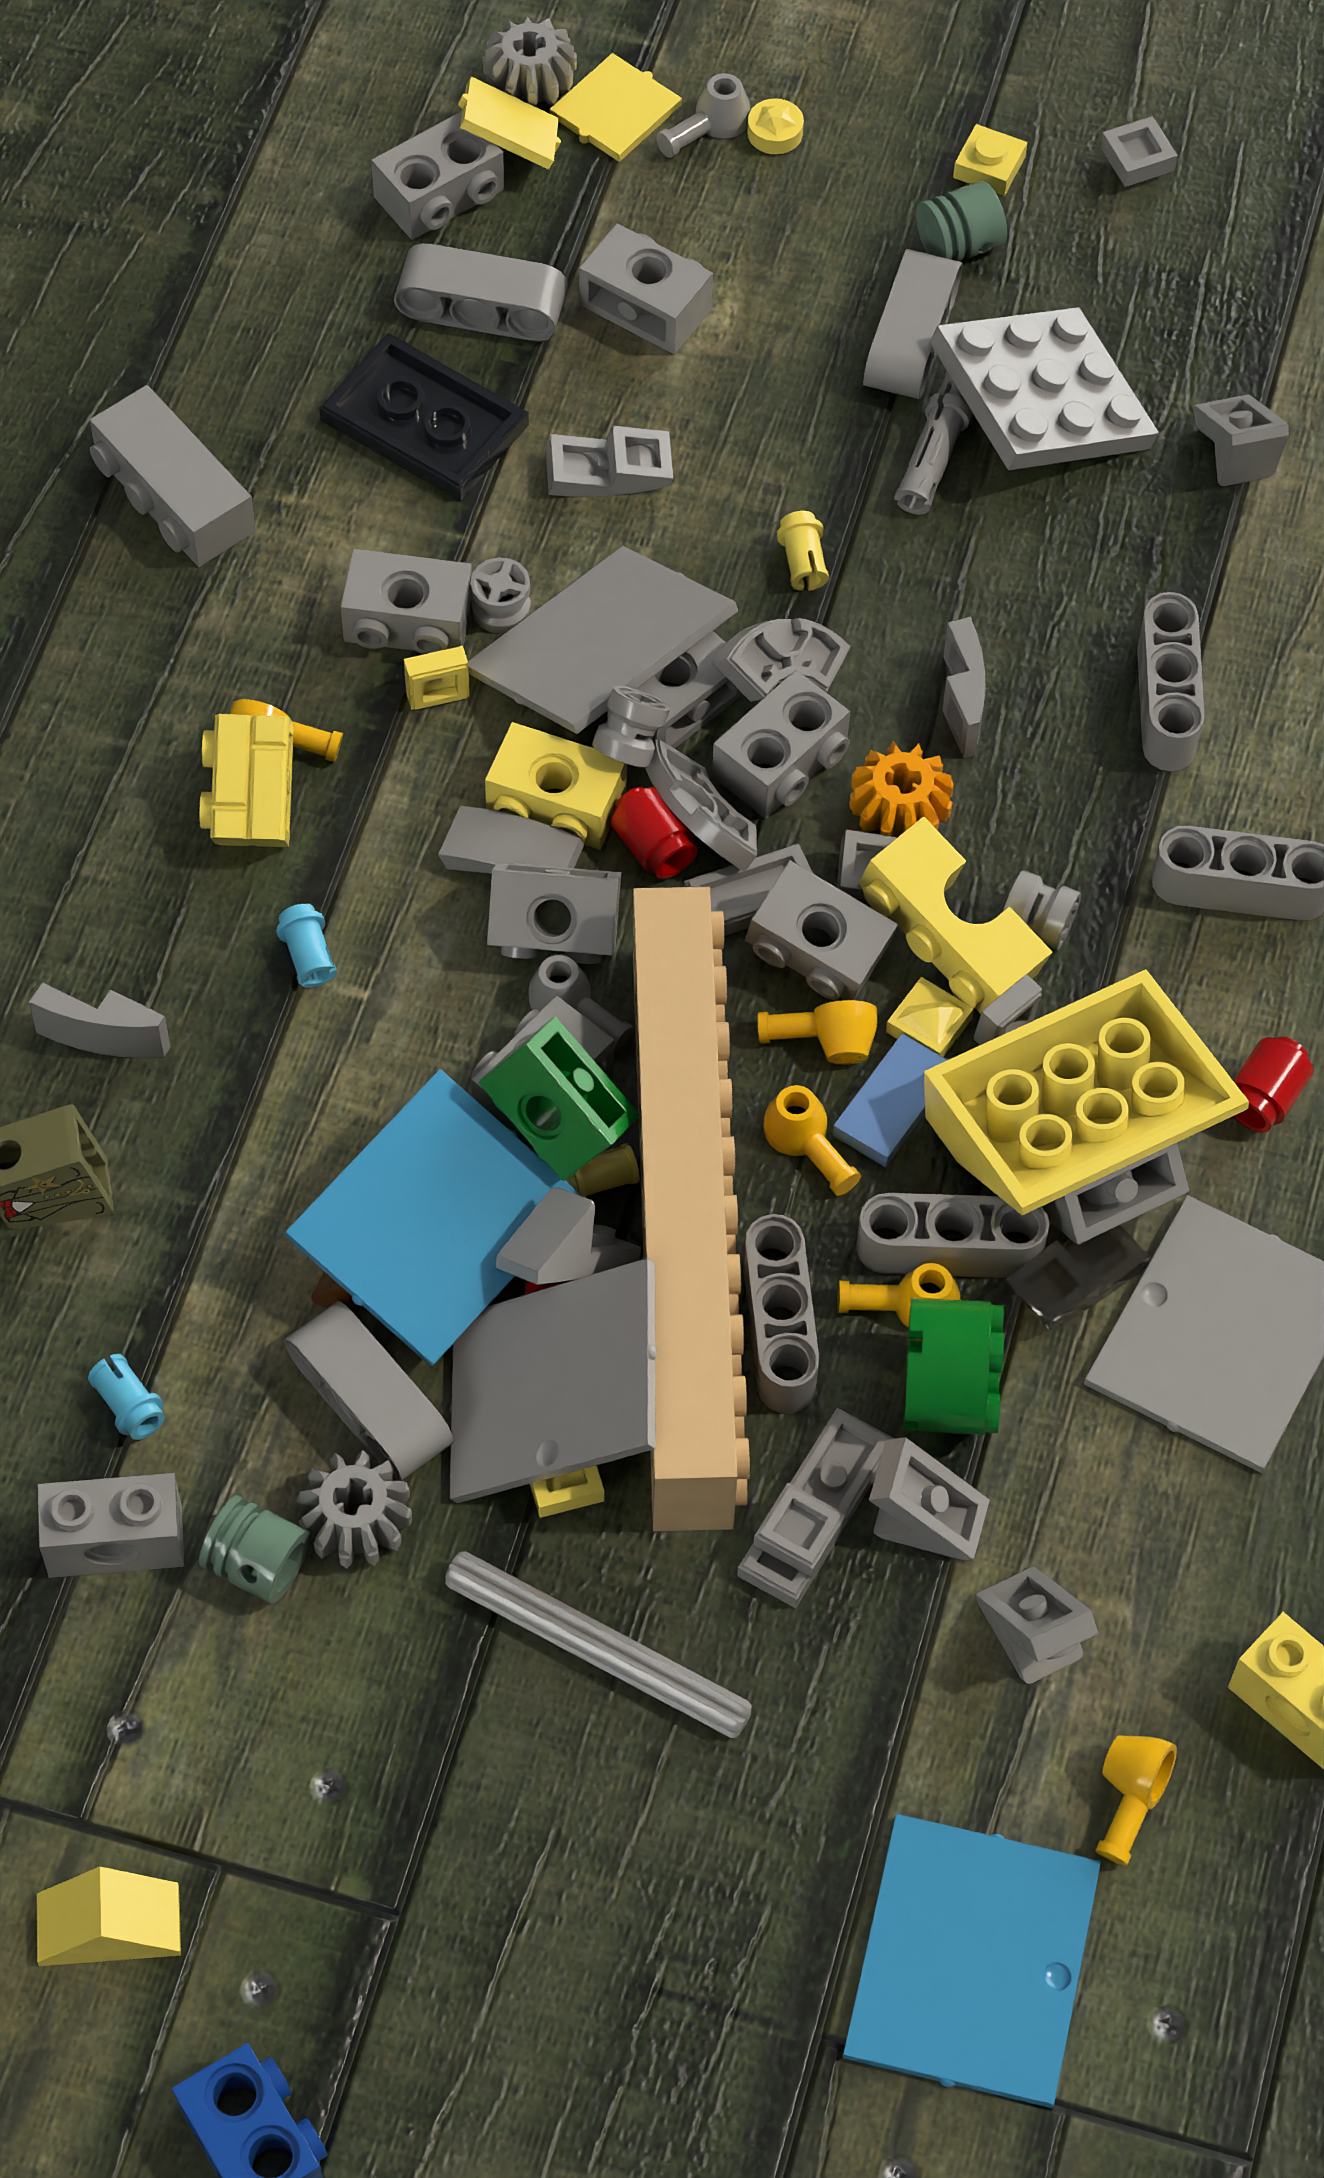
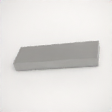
(835, 1472)

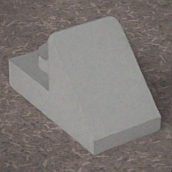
(1245, 438)
(563, 1242)
(926, 1503)
(1037, 1623)

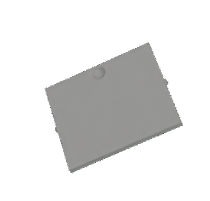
(600, 633)
(1218, 1335)
(555, 1382)

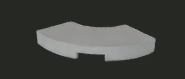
(774, 649)
(699, 806)

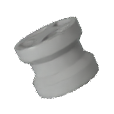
(489, 583)

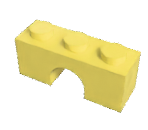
(977, 959)

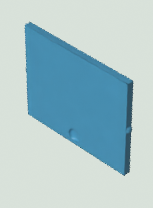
(425, 1215)
(973, 1961)

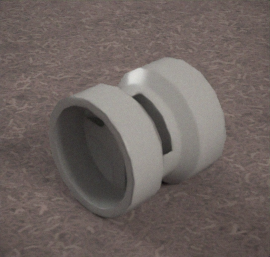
(631, 726)
(1053, 914)

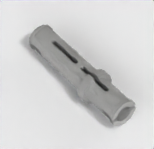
(946, 416)

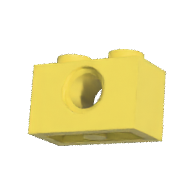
(539, 761)
(1285, 1684)

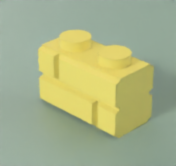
(249, 780)

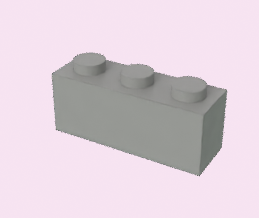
(171, 476)

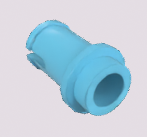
(302, 931)
(135, 1408)

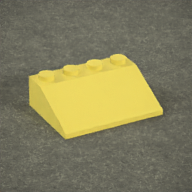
(1078, 1094)

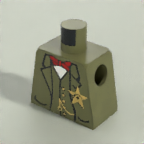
(52, 1171)

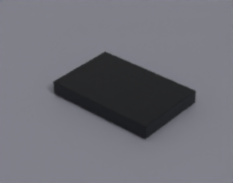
(424, 416)

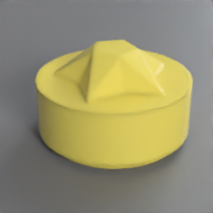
(775, 126)

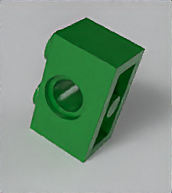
(559, 1099)

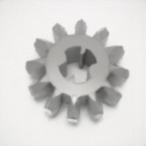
(530, 61)
(376, 1520)

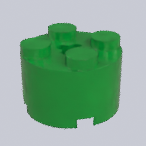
(953, 1366)

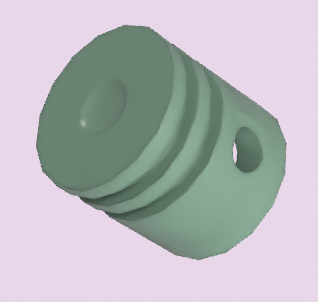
(962, 222)
(254, 1549)

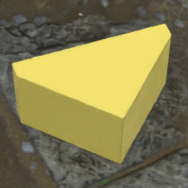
(108, 1918)

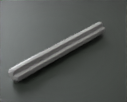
(598, 1644)

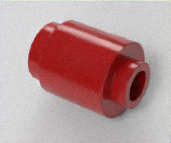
(653, 832)
(1272, 1081)

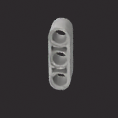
(481, 292)
(915, 307)
(1164, 703)
(1216, 884)
(923, 1216)
(787, 1286)
(368, 1390)

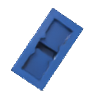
(237, 2141)

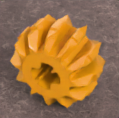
(900, 790)

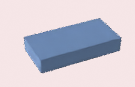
(888, 1102)

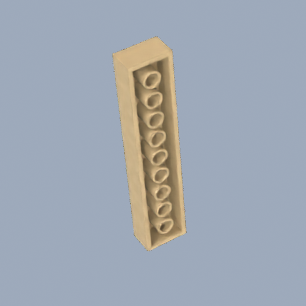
(689, 1209)

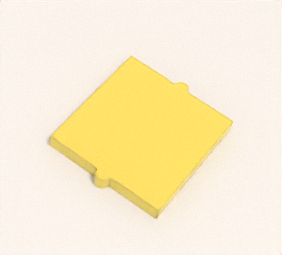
(616, 107)
(509, 123)

